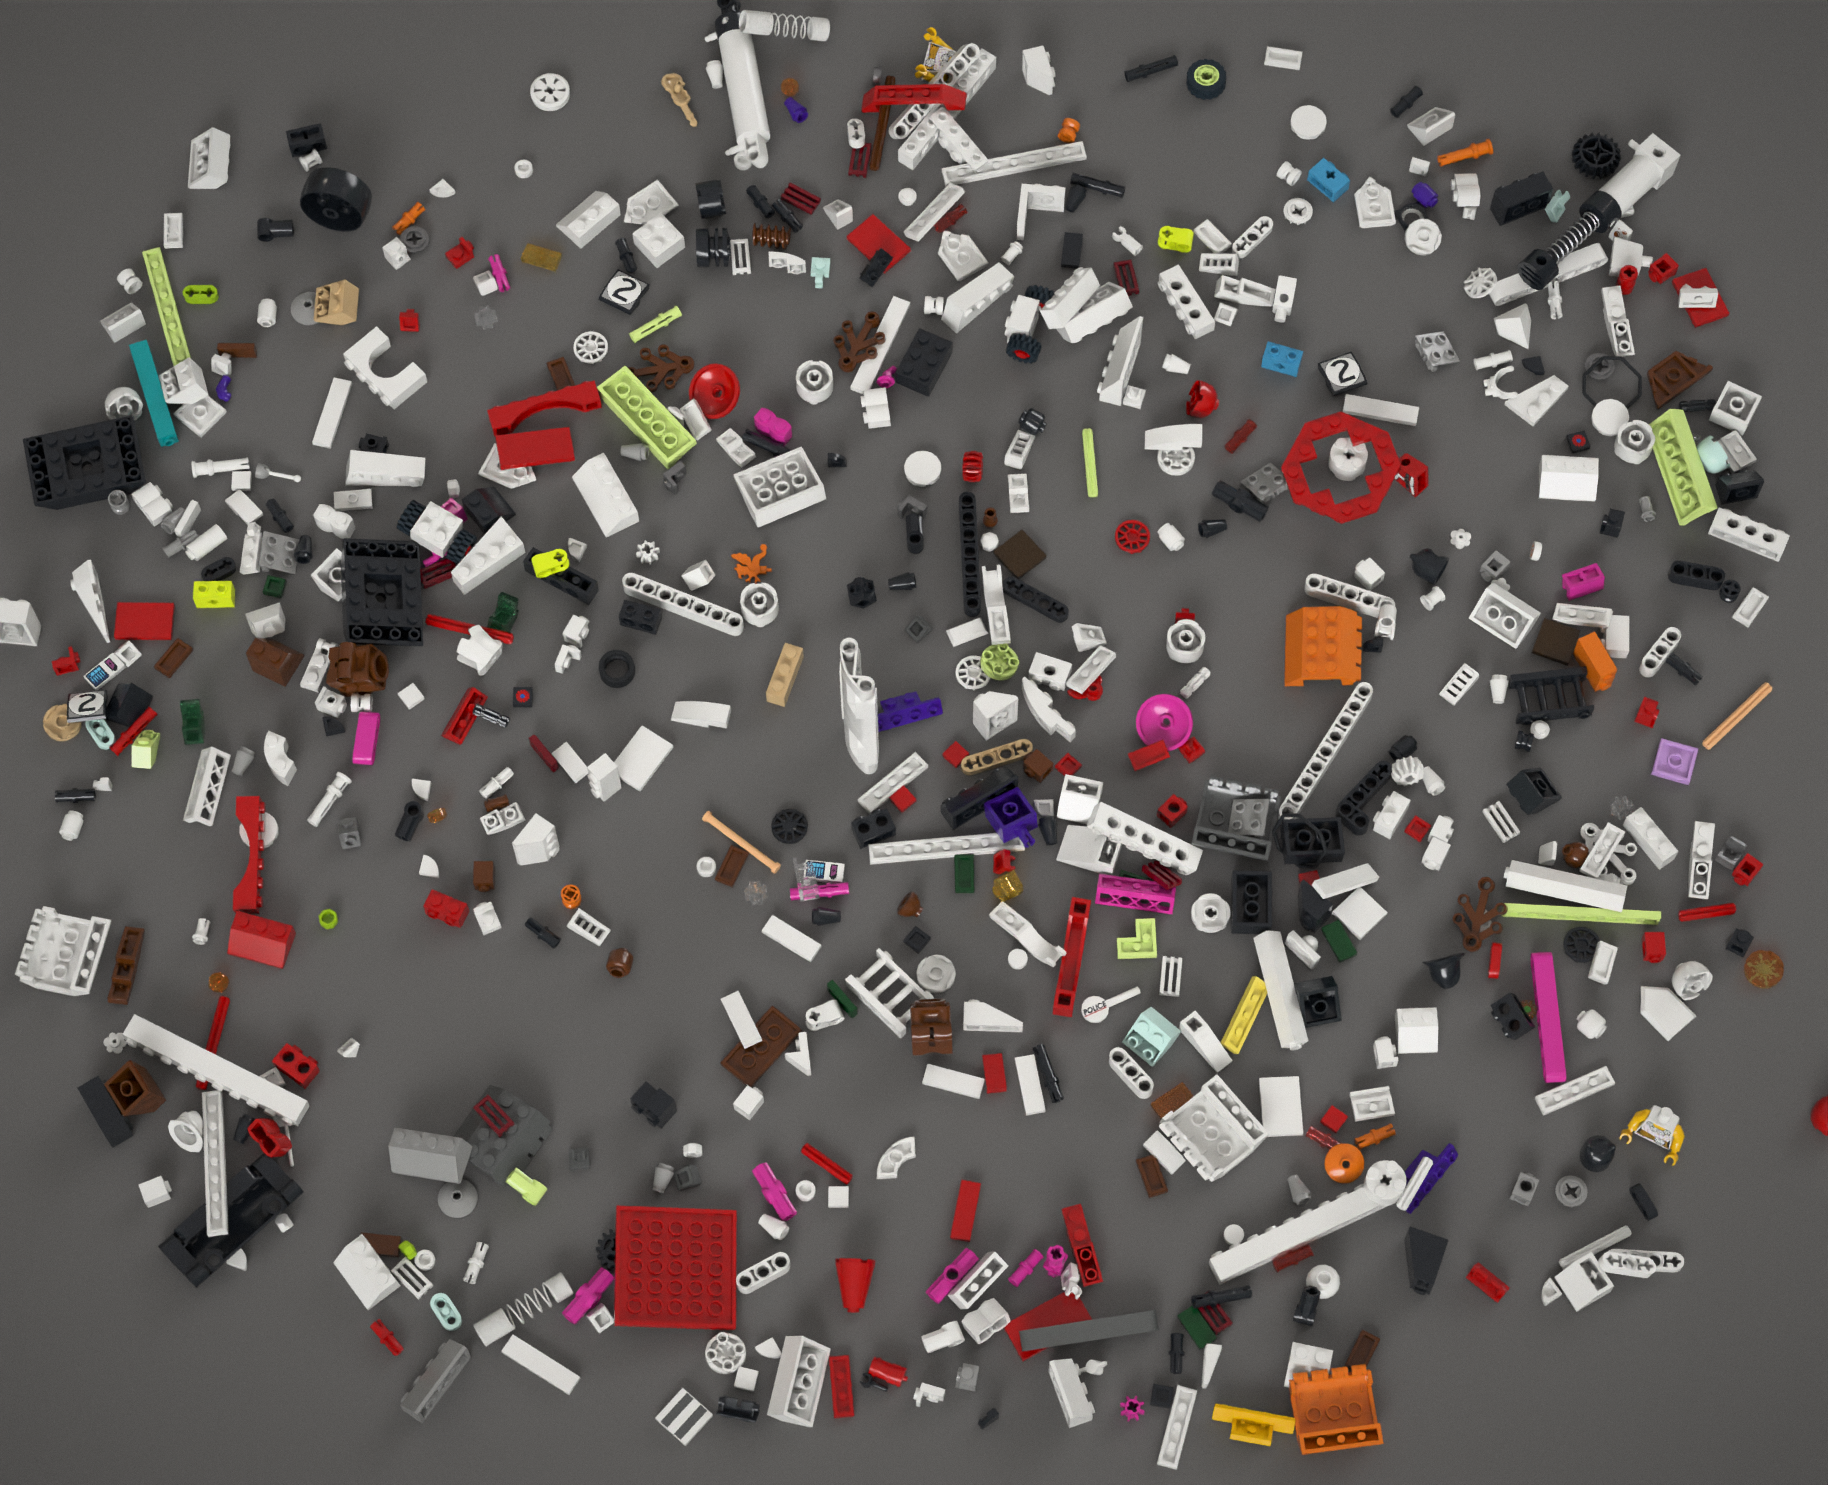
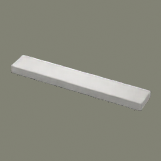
(889, 326)

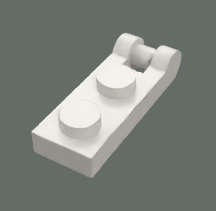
(317, 667)

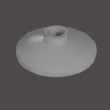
(303, 314)
(457, 1207)

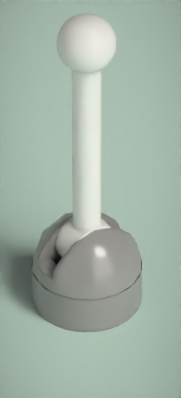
(263, 472)

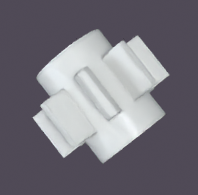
(647, 546)

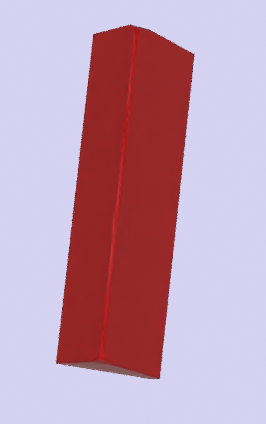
(463, 716)

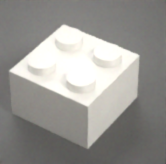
(658, 240)
(1735, 408)

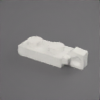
(251, 549)

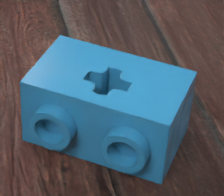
(1328, 179)
(1282, 359)

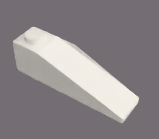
(88, 588)

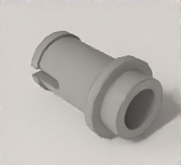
(1647, 509)

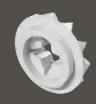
(1301, 205)

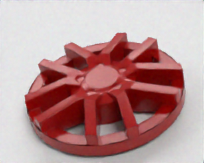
(1132, 536)

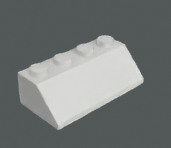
(1098, 310)
(605, 495)
(798, 1381)

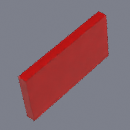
(535, 448)
(1053, 1312)

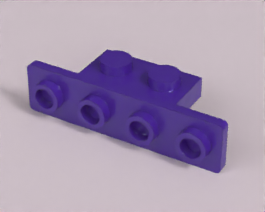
(906, 710)
(1437, 1170)

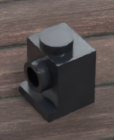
(380, 444)
(1612, 523)
(1741, 939)

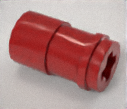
(1627, 279)
(887, 1371)

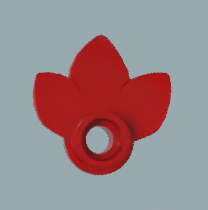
(1089, 693)

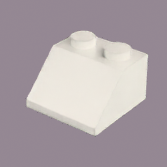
(1416, 1030)
(1307, 1359)

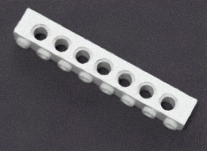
(926, 132)

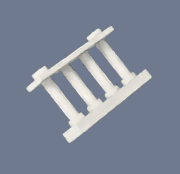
(870, 998)

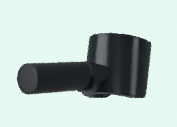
(872, 1383)

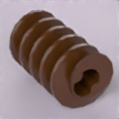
(771, 236)

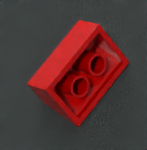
(260, 939)

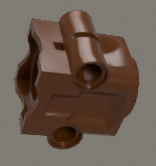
(357, 669)
(931, 1026)

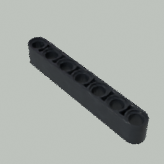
(969, 562)

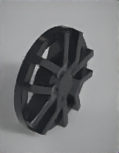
(789, 826)
(1581, 944)

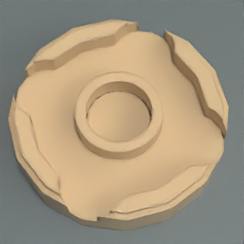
(56, 724)

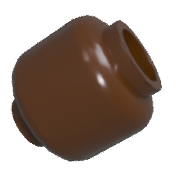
(619, 962)

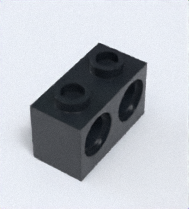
(306, 139)
(640, 617)
(876, 833)
(1515, 1013)

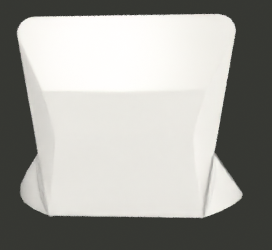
(479, 651)

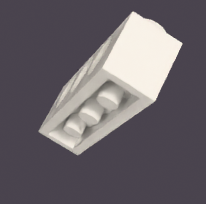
(1176, 278)
(1750, 542)

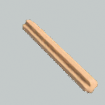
(1737, 715)

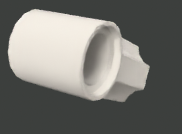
(948, 1335)

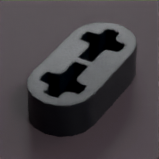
(218, 570)
(1643, 1202)

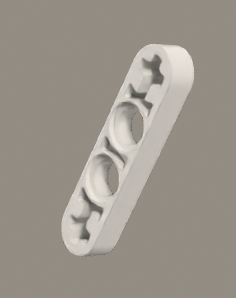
(1660, 1255)

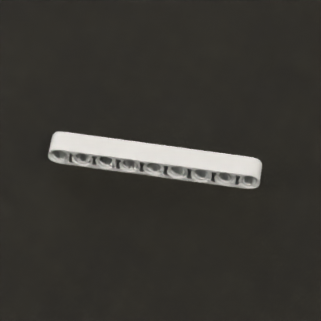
(1329, 746)

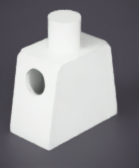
(1627, 253)
(1284, 298)
(267, 621)

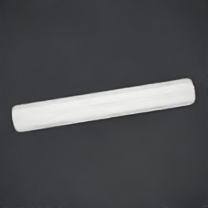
(1597, 1246)

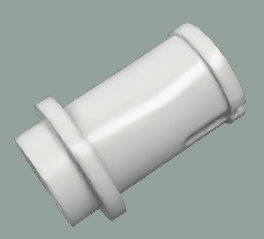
(1012, 252)
(200, 935)

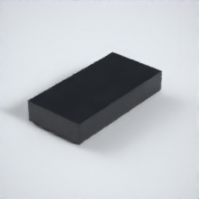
(1071, 250)

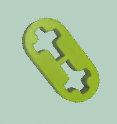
(200, 294)

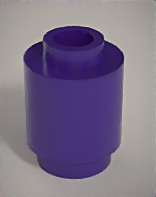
(1425, 195)

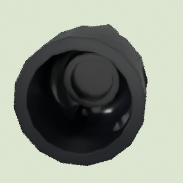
(1429, 565)
(1597, 1153)

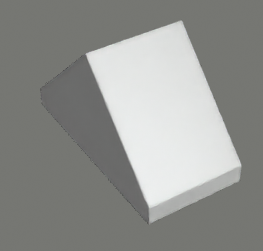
(839, 213)

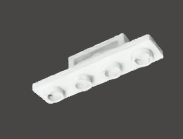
(956, 141)

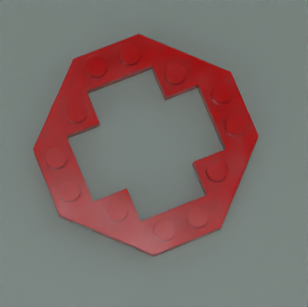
(1359, 433)

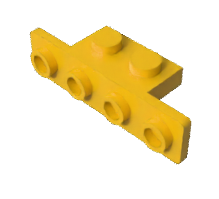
(1253, 1425)

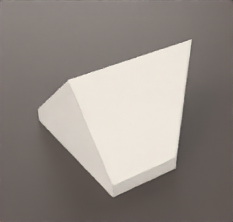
(1515, 325)

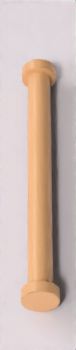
(741, 842)

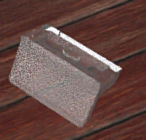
(806, 880)

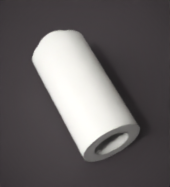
(205, 543)

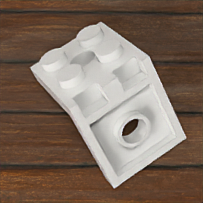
(1039, 198)

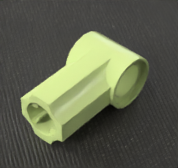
(530, 1189)

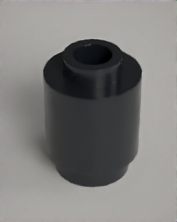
(1403, 748)

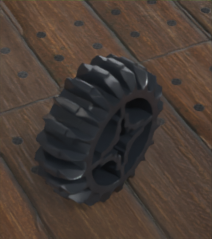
(1585, 157)

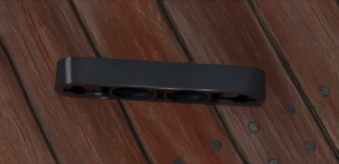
(1034, 601)

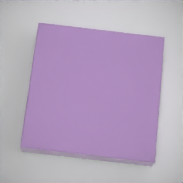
(1674, 761)

